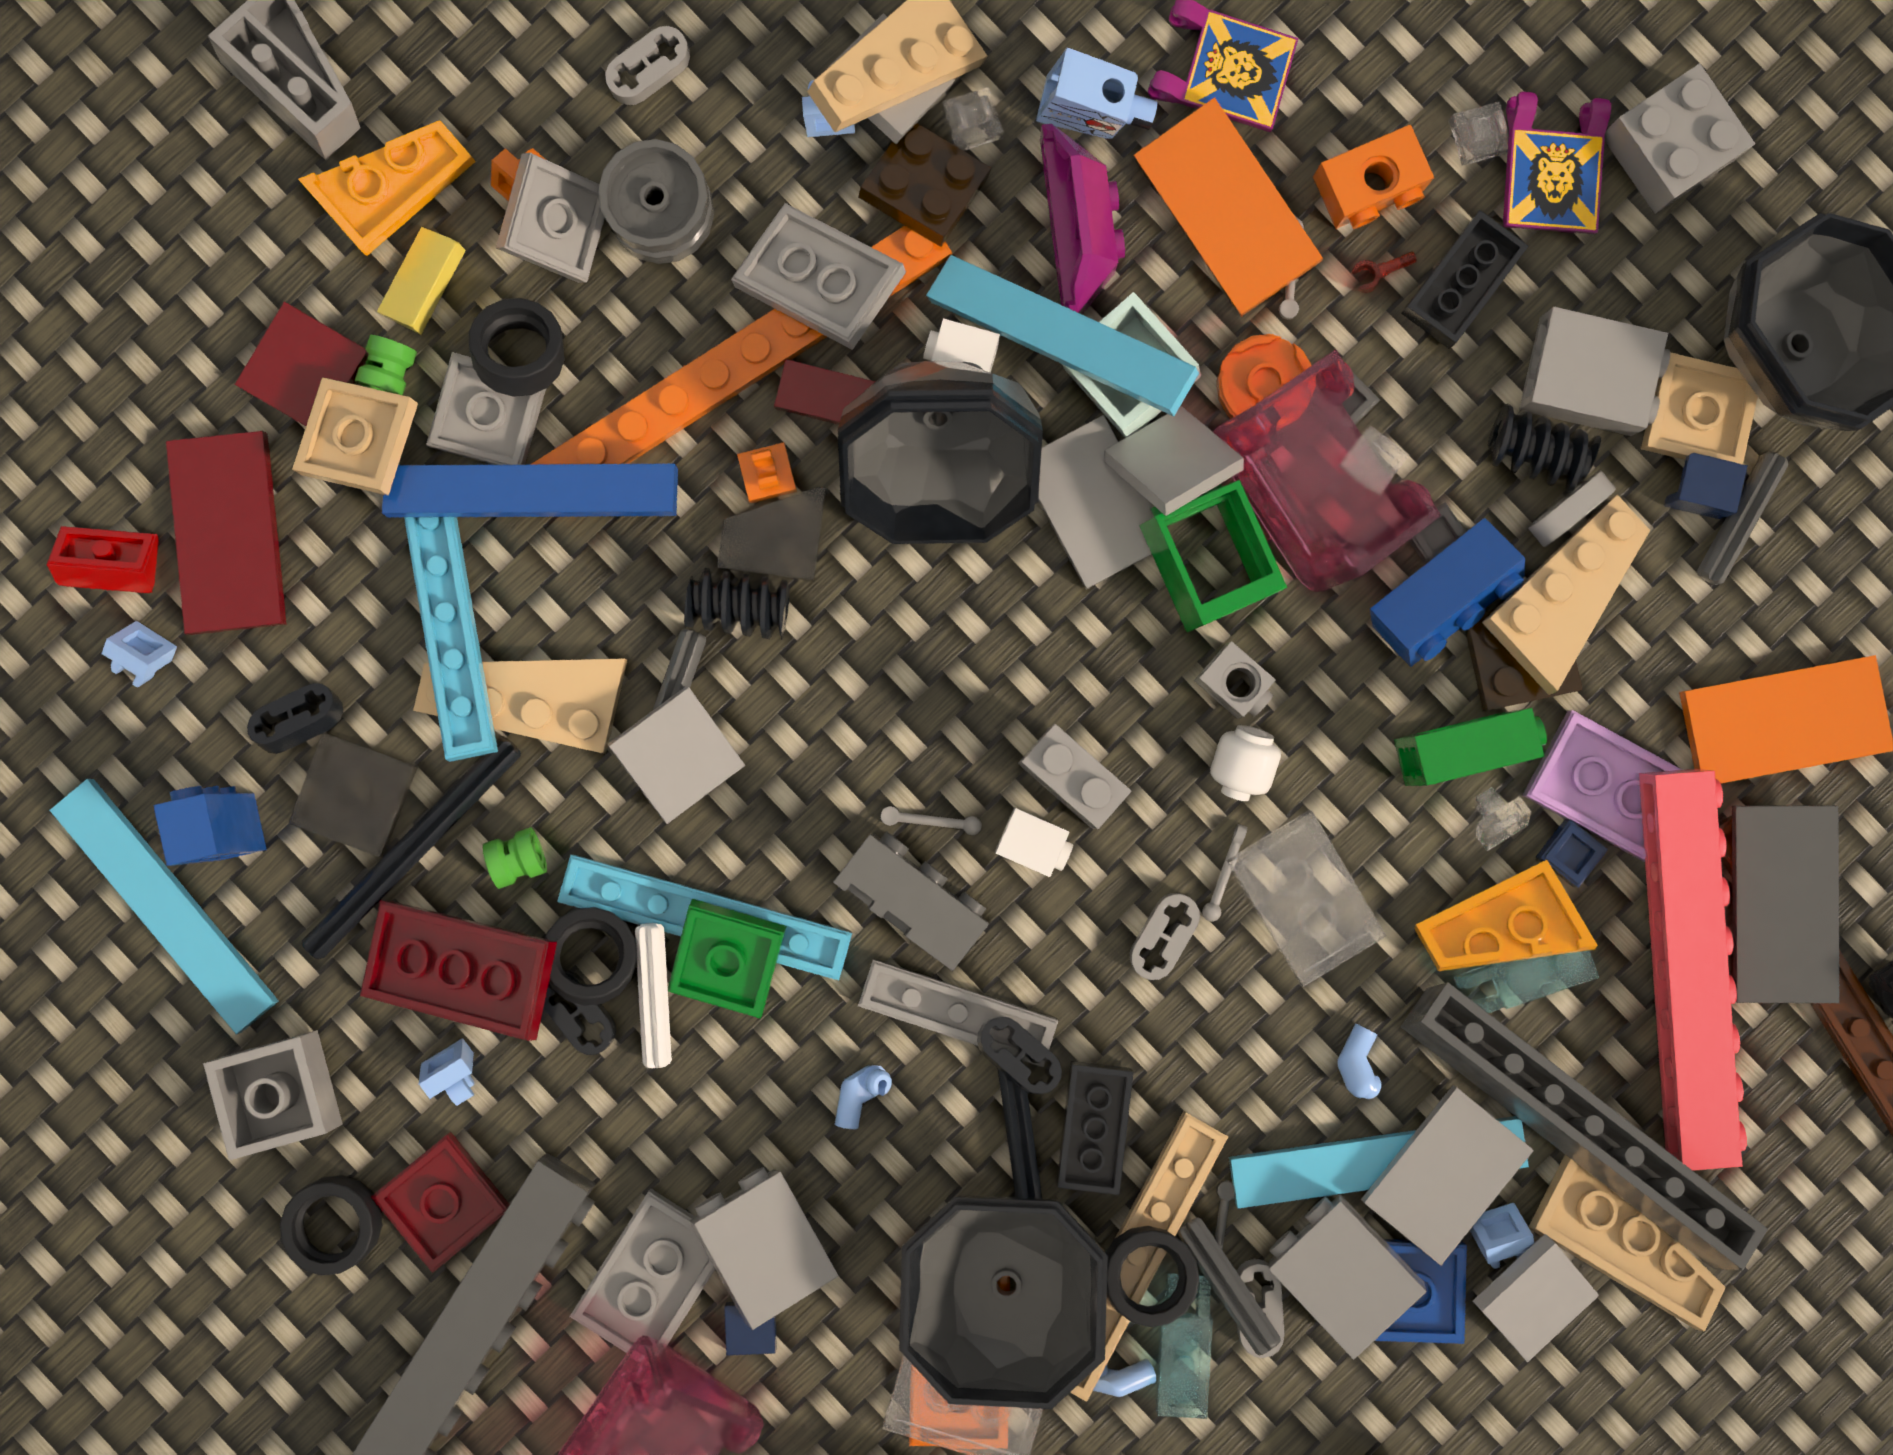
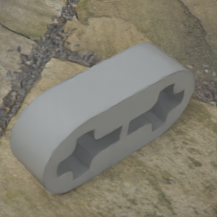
(641, 56)
(1572, 508)
(1174, 943)
(1270, 1304)

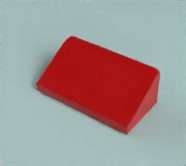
(104, 559)

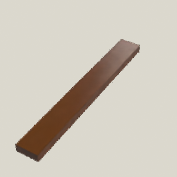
(1853, 1026)

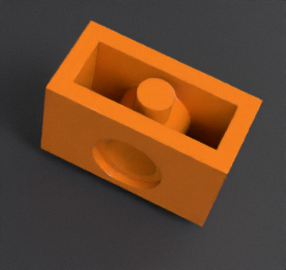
(1394, 158)

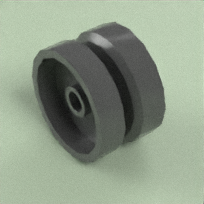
(631, 194)

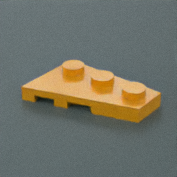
(389, 186)
(1507, 923)

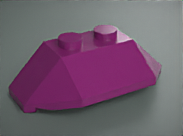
(1080, 219)

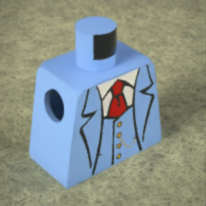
(1093, 97)

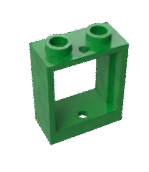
(1248, 540)
(1470, 747)

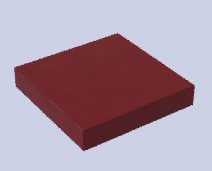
(294, 359)
(441, 1202)

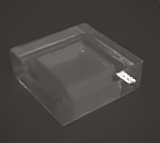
(1373, 460)

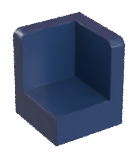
(1709, 487)

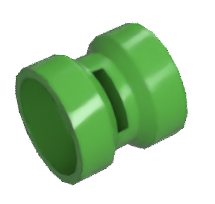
(385, 365)
(514, 858)

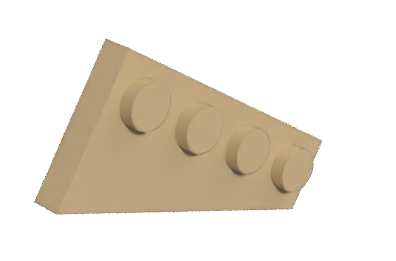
(899, 59)
(1564, 598)
(548, 699)
(1625, 1245)

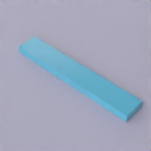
(1063, 335)
(451, 637)
(654, 900)
(164, 905)
(1321, 1168)

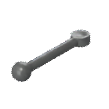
(1226, 1193)

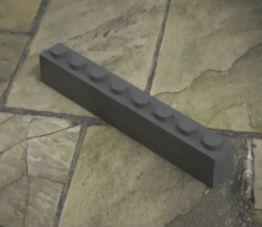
(1584, 1128)
(481, 1311)

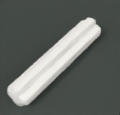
(653, 995)

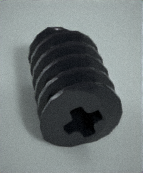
(1542, 447)
(737, 604)

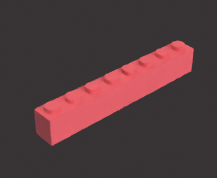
(1692, 968)

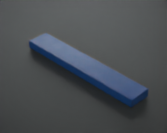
(533, 490)

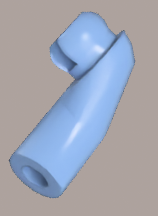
(1355, 1066)
(857, 1090)
(1126, 1380)

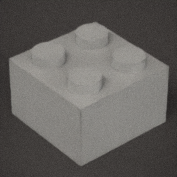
(1677, 138)
(273, 1095)

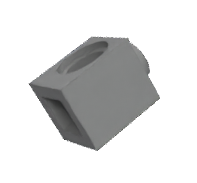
(1214, 678)

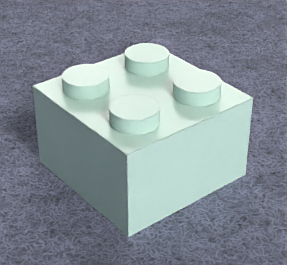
(1137, 321)

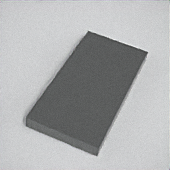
(1785, 903)

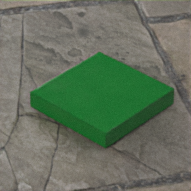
(726, 958)

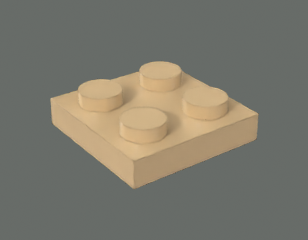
(1701, 411)
(355, 436)

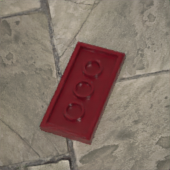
(226, 532)
(458, 969)

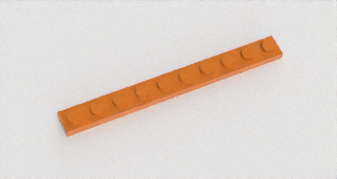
(721, 372)

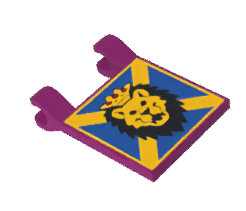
(1233, 62)
(1554, 174)

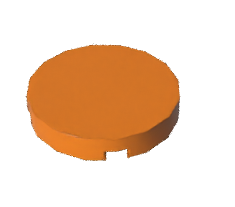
(1256, 369)

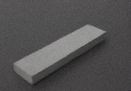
(947, 1007)

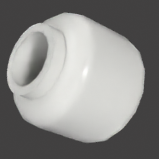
(1245, 762)

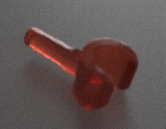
(1382, 269)

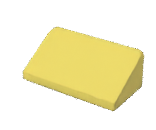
(421, 280)

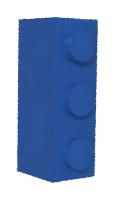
(1449, 593)
(208, 825)

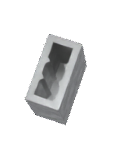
(1595, 372)
(1074, 777)
(762, 1246)
(1345, 1274)

